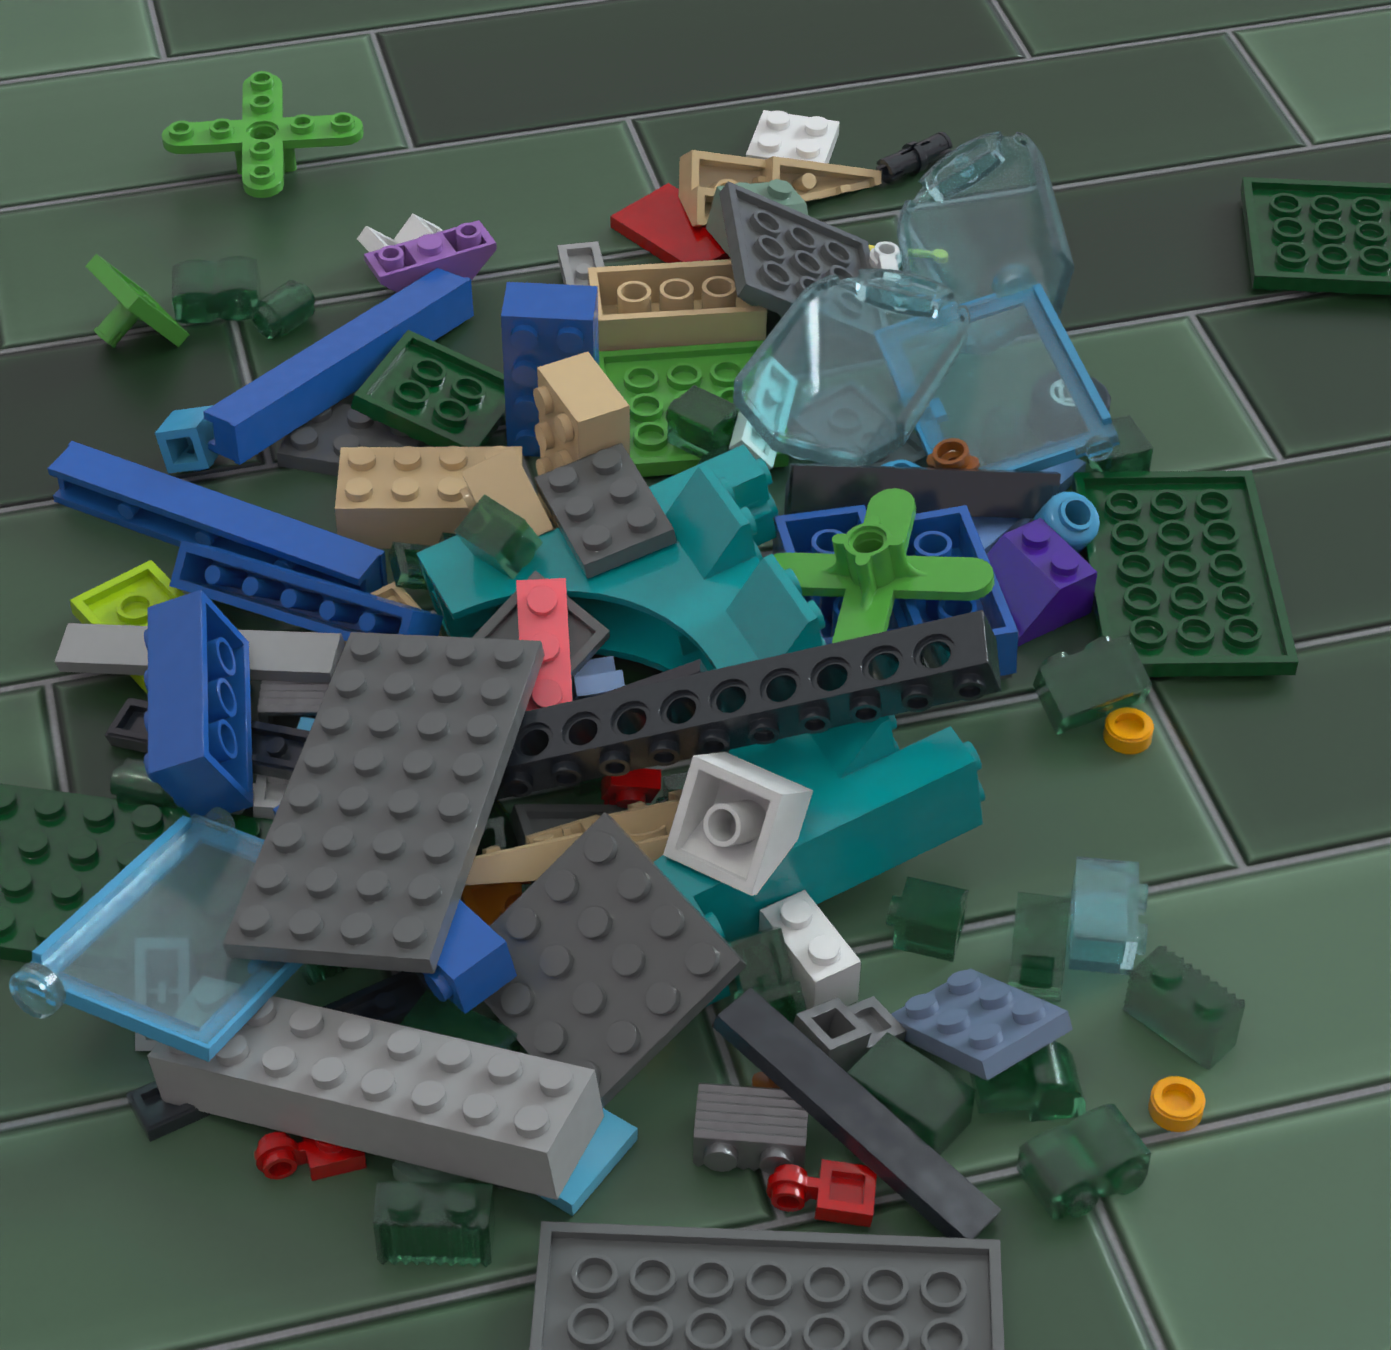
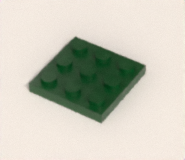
(434, 394)

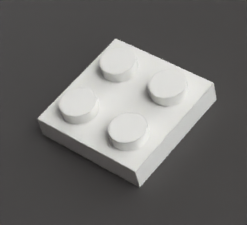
(793, 137)

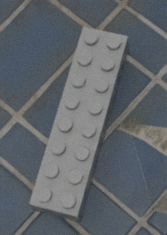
(395, 1094)

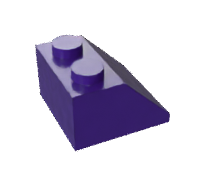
(1041, 579)

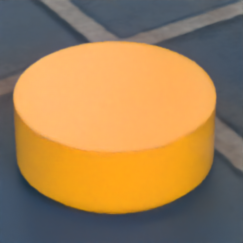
(1128, 730)
(1176, 1104)

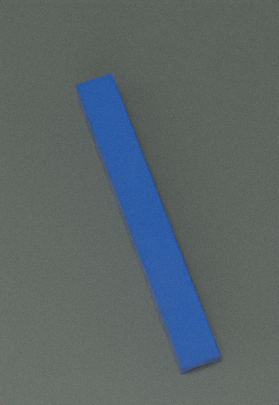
(334, 365)
(191, 513)

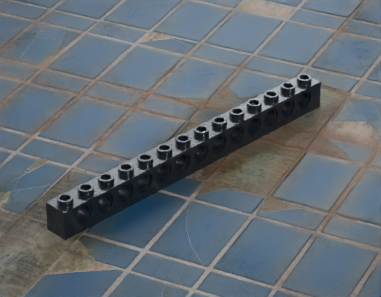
(754, 703)

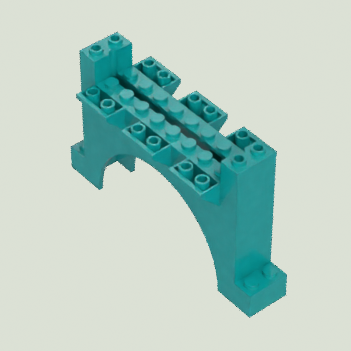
(729, 607)

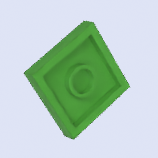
(133, 306)

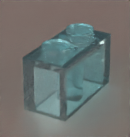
(1105, 916)

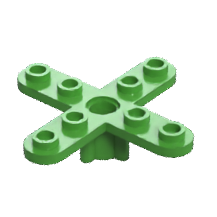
(263, 138)
(874, 569)

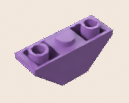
(455, 250)

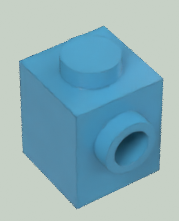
(185, 440)

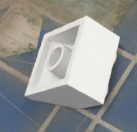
(736, 820)

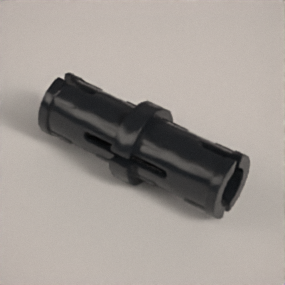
(914, 157)

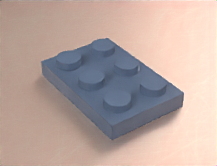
(981, 1023)

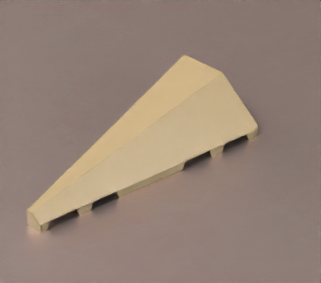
(704, 171)
(646, 825)

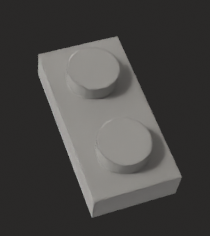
(576, 259)

